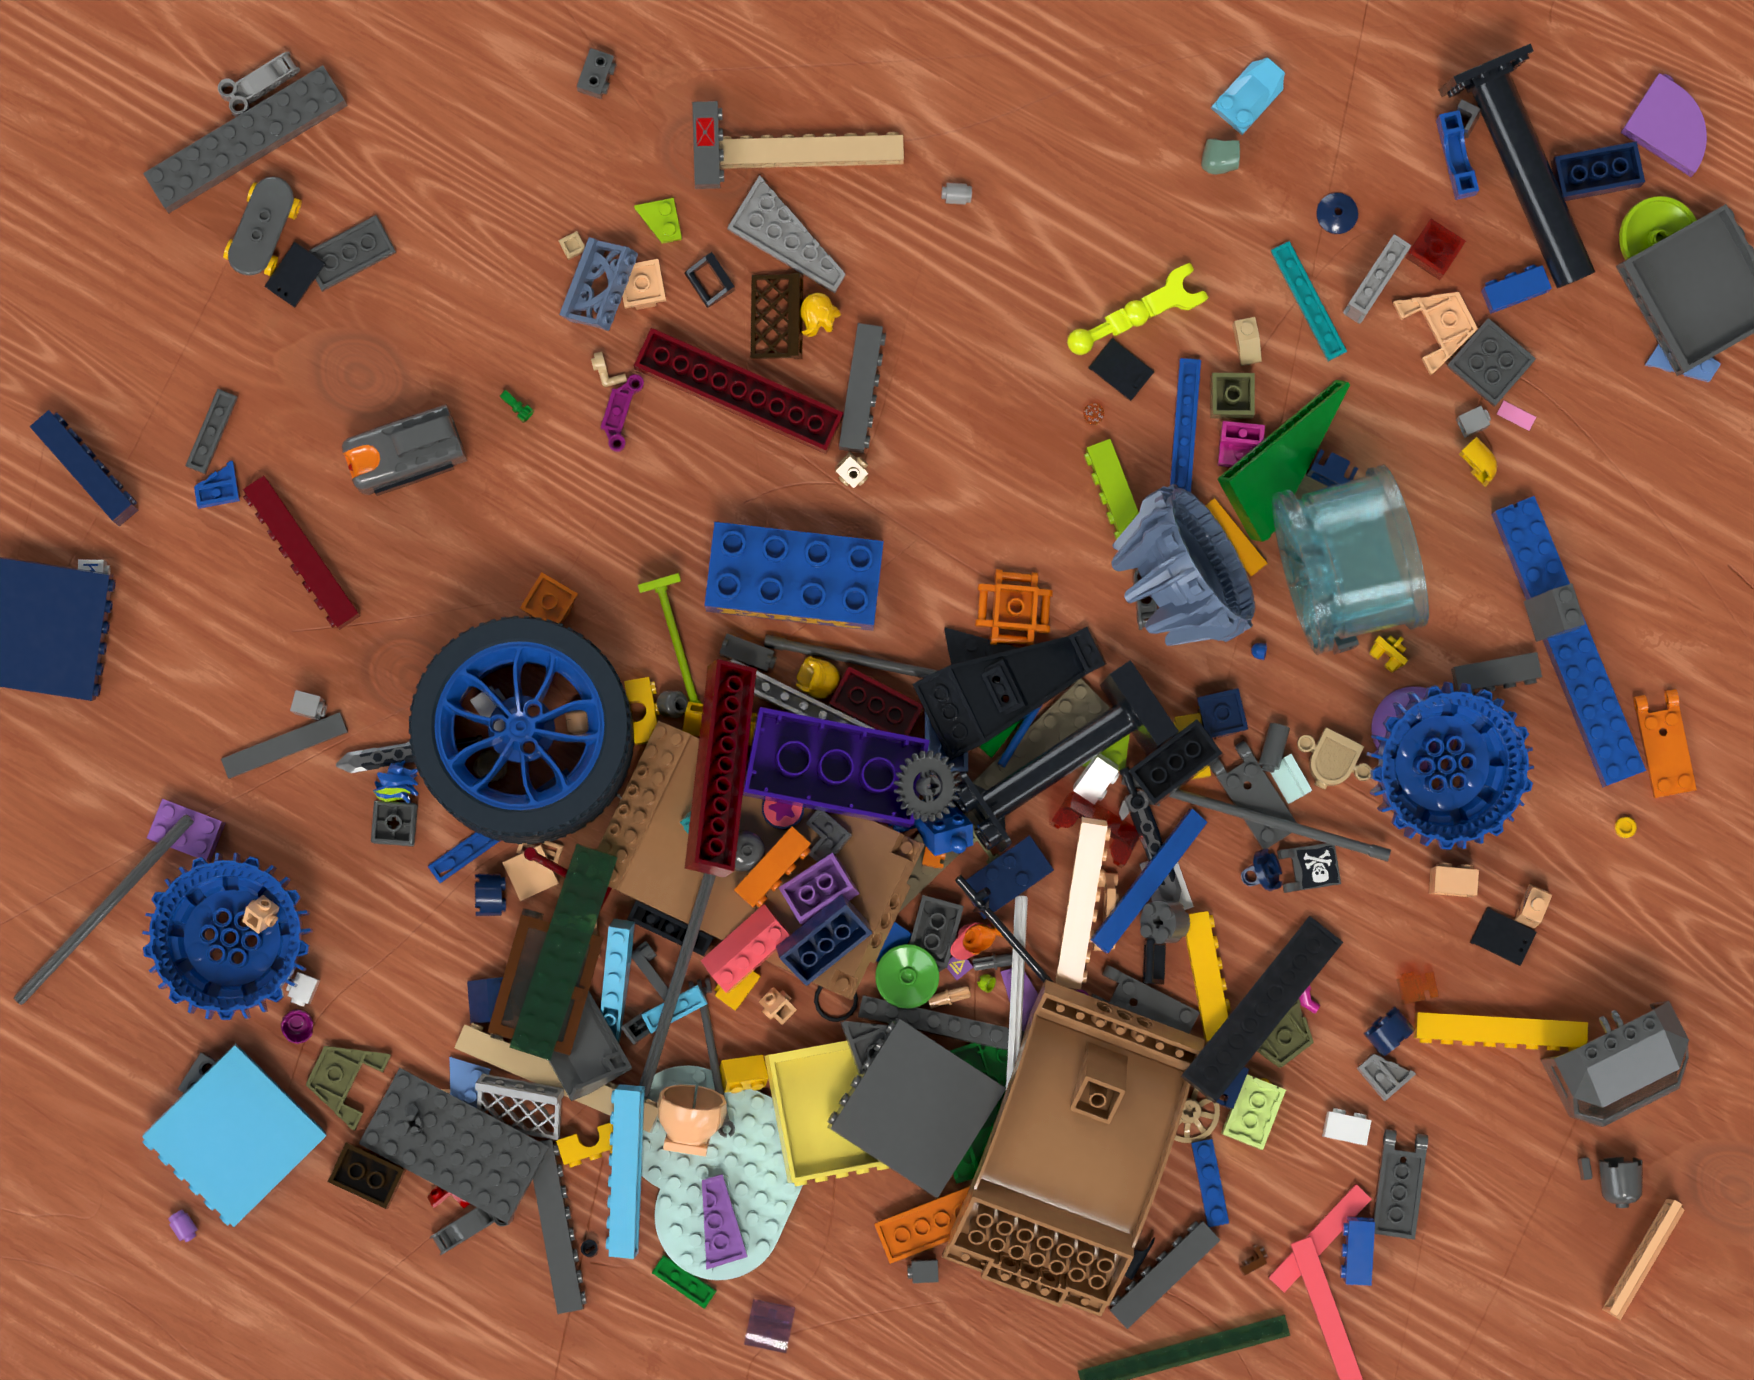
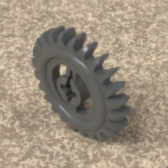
(943, 786)

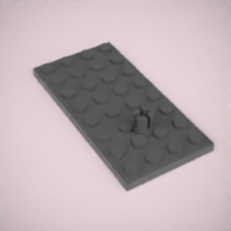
(454, 1145)

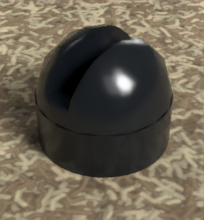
(588, 1244)

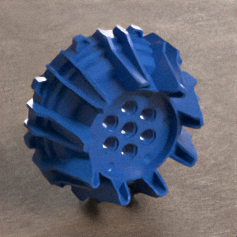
(1488, 784)
(185, 955)

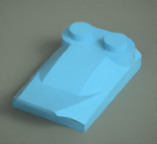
(1250, 94)

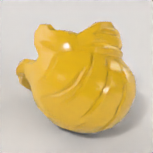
(818, 312)
(818, 678)

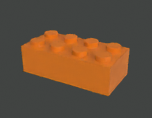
(772, 867)

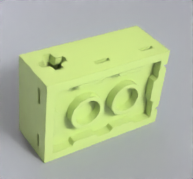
(1254, 1112)

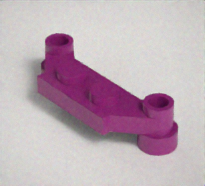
(617, 411)

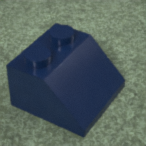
(482, 998)

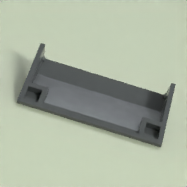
(594, 1055)

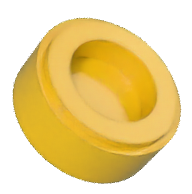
(1625, 827)

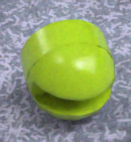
(986, 983)

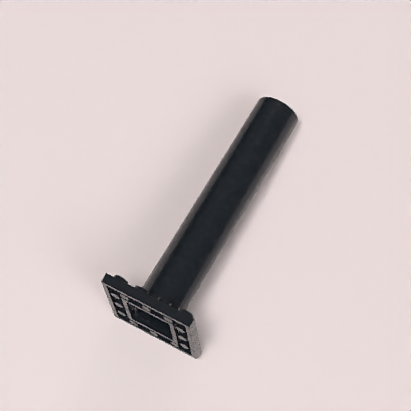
(1526, 163)

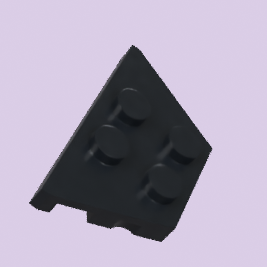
(967, 647)

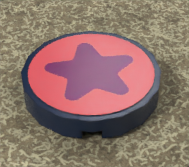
(781, 815)

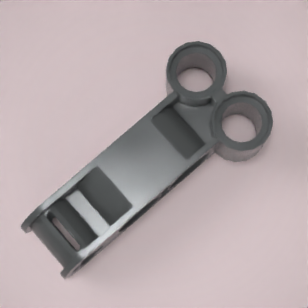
(464, 1228)

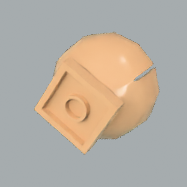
(690, 1128)

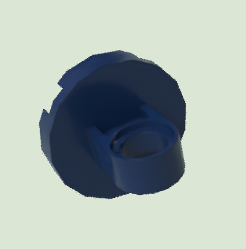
(1266, 869)

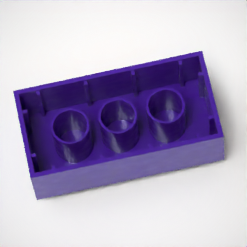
(829, 766)

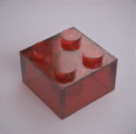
(1435, 249)

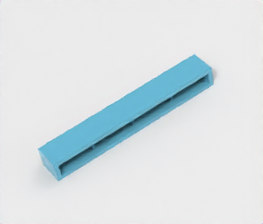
(626, 1171)

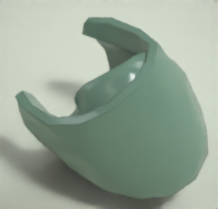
(1220, 156)

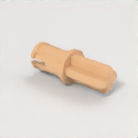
(950, 996)

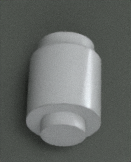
(956, 193)

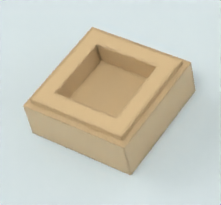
(572, 245)

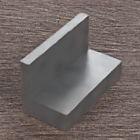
(1470, 113)

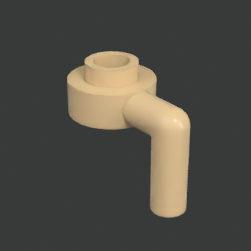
(599, 364)

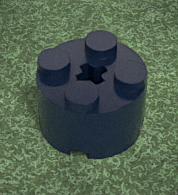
(489, 894)
(1389, 1031)

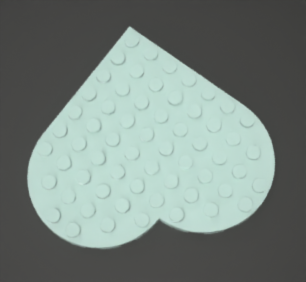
(751, 1170)

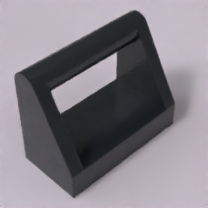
(715, 266)
(1154, 962)

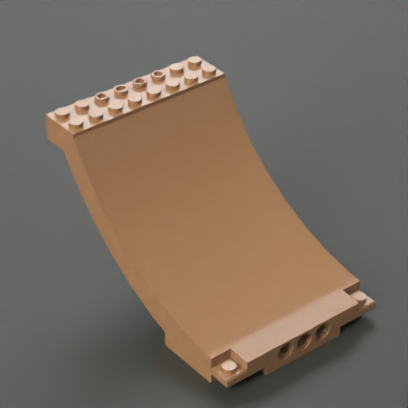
(654, 845)
(1075, 1151)

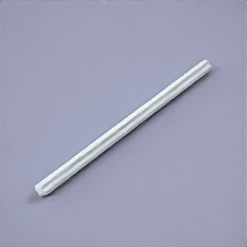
(1017, 985)

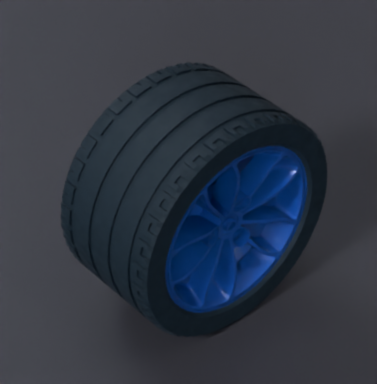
(536, 814)

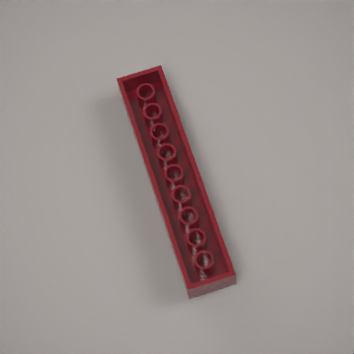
(738, 391)
(720, 768)

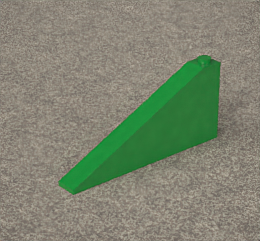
(1279, 462)

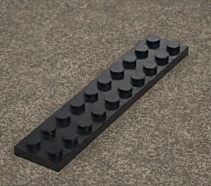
(1262, 1009)

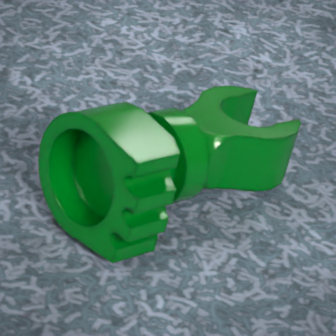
(524, 412)

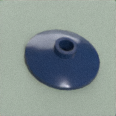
(1337, 223)

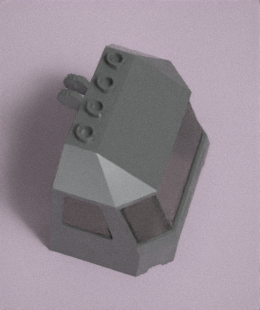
(1622, 1067)

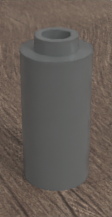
(1274, 747)

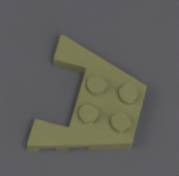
(1288, 1038)
(335, 1075)

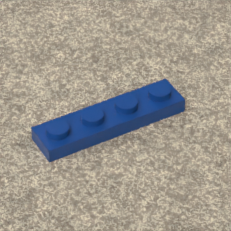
(1210, 1183)

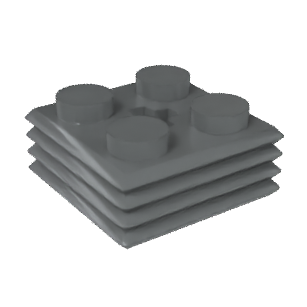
(384, 833)

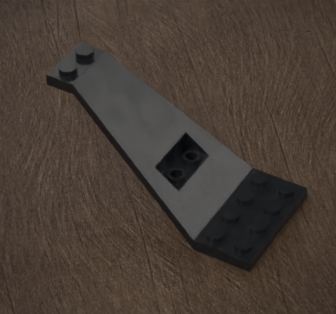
(970, 706)

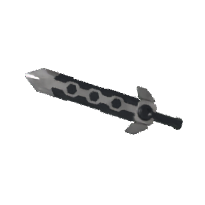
(381, 757)
(1148, 832)

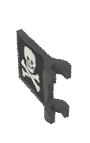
(1312, 867)

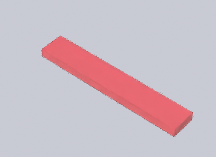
(1322, 1234)

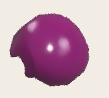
(297, 1026)

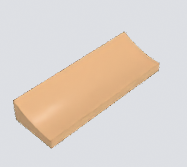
(1643, 1258)

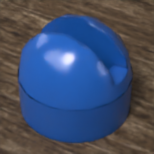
(1259, 650)

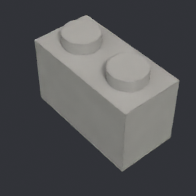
(308, 705)

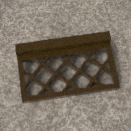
(794, 321)

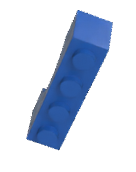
(1458, 165)

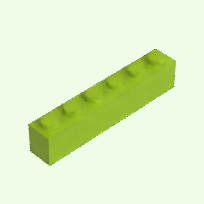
(1113, 485)

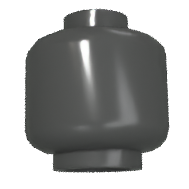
(672, 704)

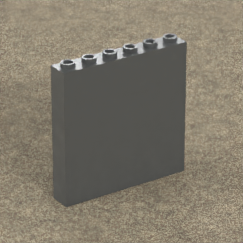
(1696, 289)
(915, 1107)

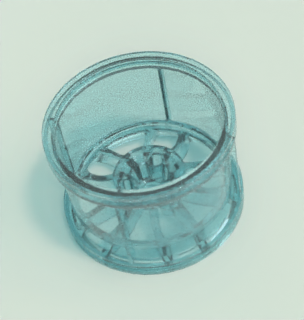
(1351, 559)

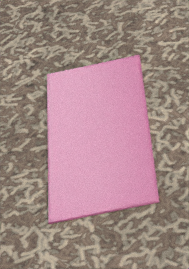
(1516, 415)

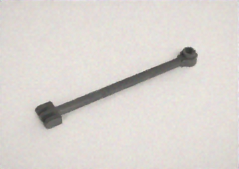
(712, 1052)

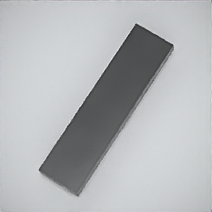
(211, 431)

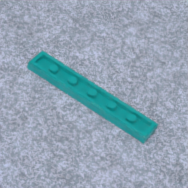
(1308, 301)

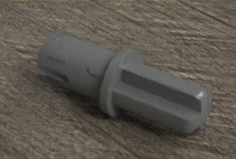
(992, 961)

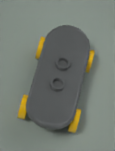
(261, 227)

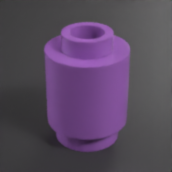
(183, 1226)

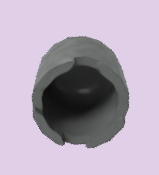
(749, 850)
(1621, 1180)

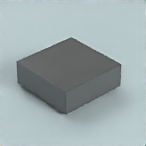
(1585, 1168)

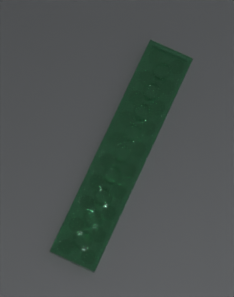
(563, 952)

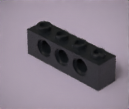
(667, 927)

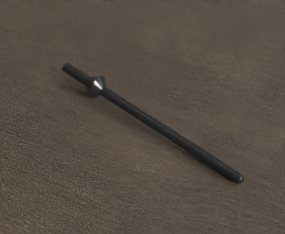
(983, 906)

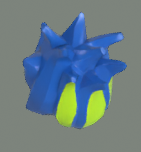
(396, 783)

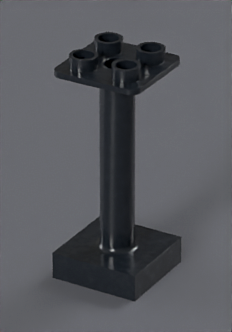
(1133, 711)

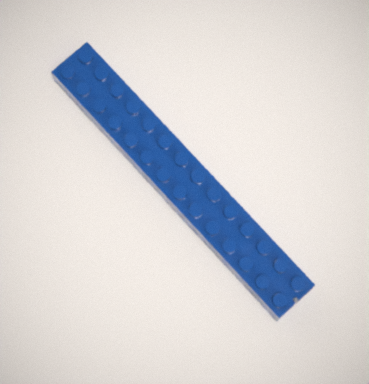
(1571, 653)

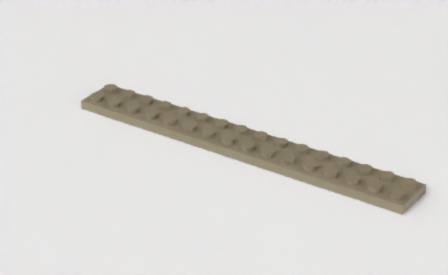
(1063, 718)

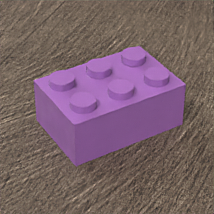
(197, 840)
(817, 888)

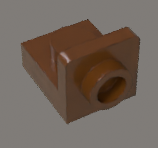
(1251, 1264)

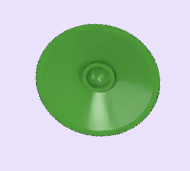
(907, 976)

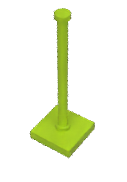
(660, 586)

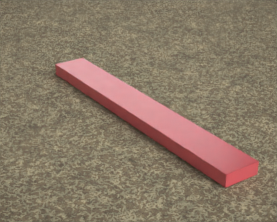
(1325, 1309)

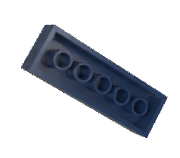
(81, 464)

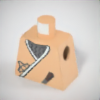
(1533, 906)

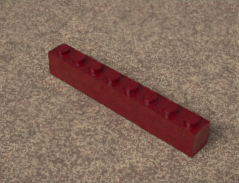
(301, 552)

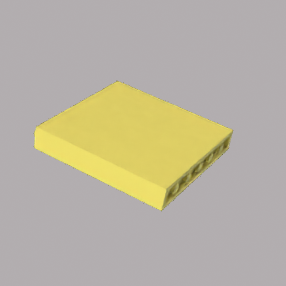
(804, 1094)

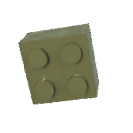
(1232, 395)

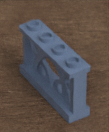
(608, 301)

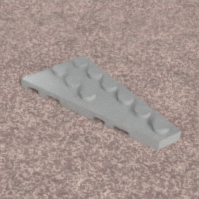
(777, 231)

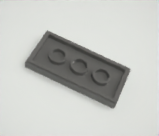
(352, 252)

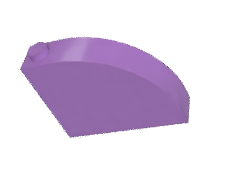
(1669, 125)

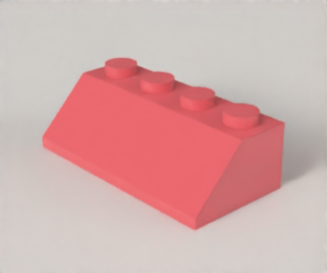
(745, 948)

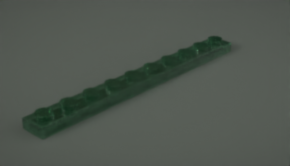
(1189, 1351)

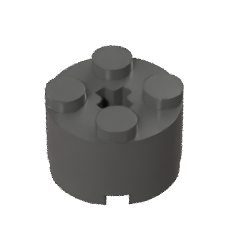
(1164, 921)

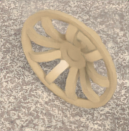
(1192, 1113)

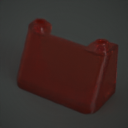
(1122, 832)

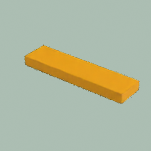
(1246, 551)

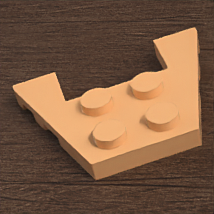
(1448, 321)

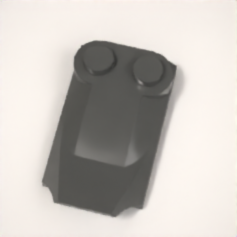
(936, 928)

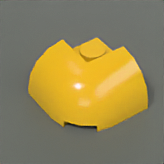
(1481, 460)

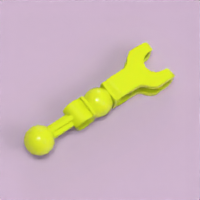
(1137, 312)

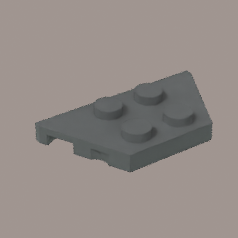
(862, 1039)

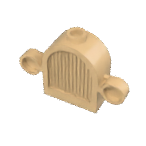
(1333, 758)

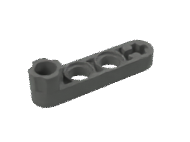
(642, 956)

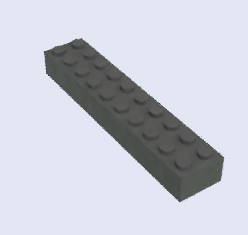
(245, 139)

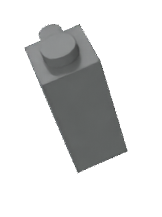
(748, 653)

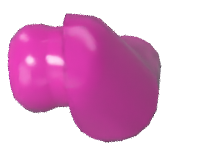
(1307, 1002)

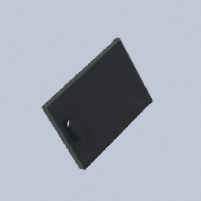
(295, 274)
(1121, 369)
(1503, 936)

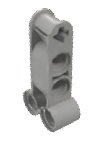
(258, 82)

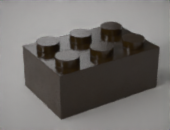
(367, 1175)

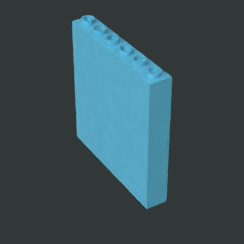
(233, 1135)

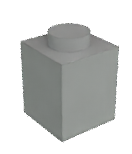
(1473, 421)

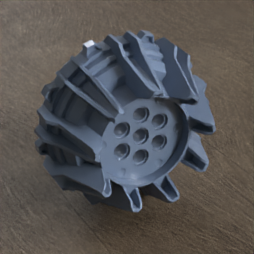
(1185, 569)

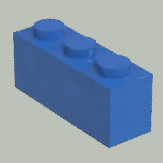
(1516, 288)
(1358, 1251)

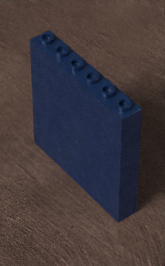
(53, 628)

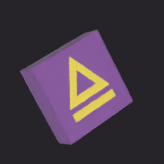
(958, 967)

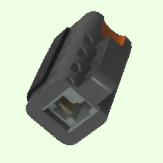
(404, 452)

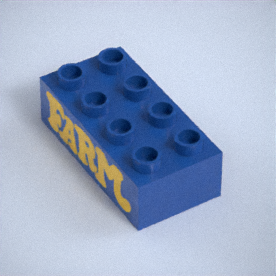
(793, 576)

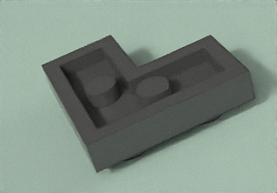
(831, 832)

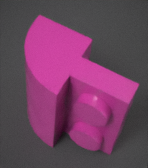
(1237, 441)

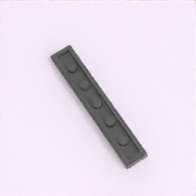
(284, 745)

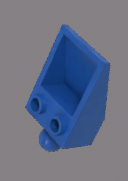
(947, 834)

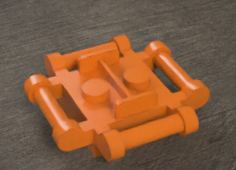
(1014, 608)

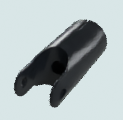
(1137, 1260)

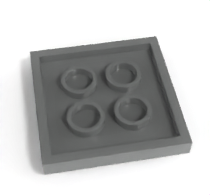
(1491, 362)

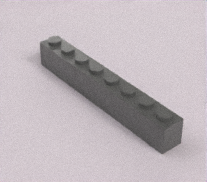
(557, 1234)

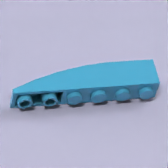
(617, 973)

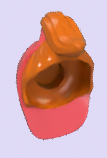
(973, 939)

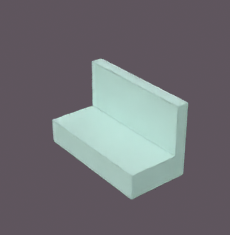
(1291, 780)

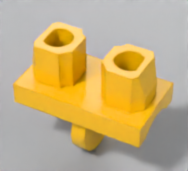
(1396, 659)

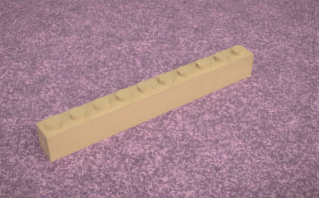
(812, 150)
(538, 1070)

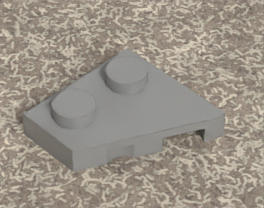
(1384, 1075)

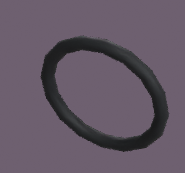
(834, 1019)

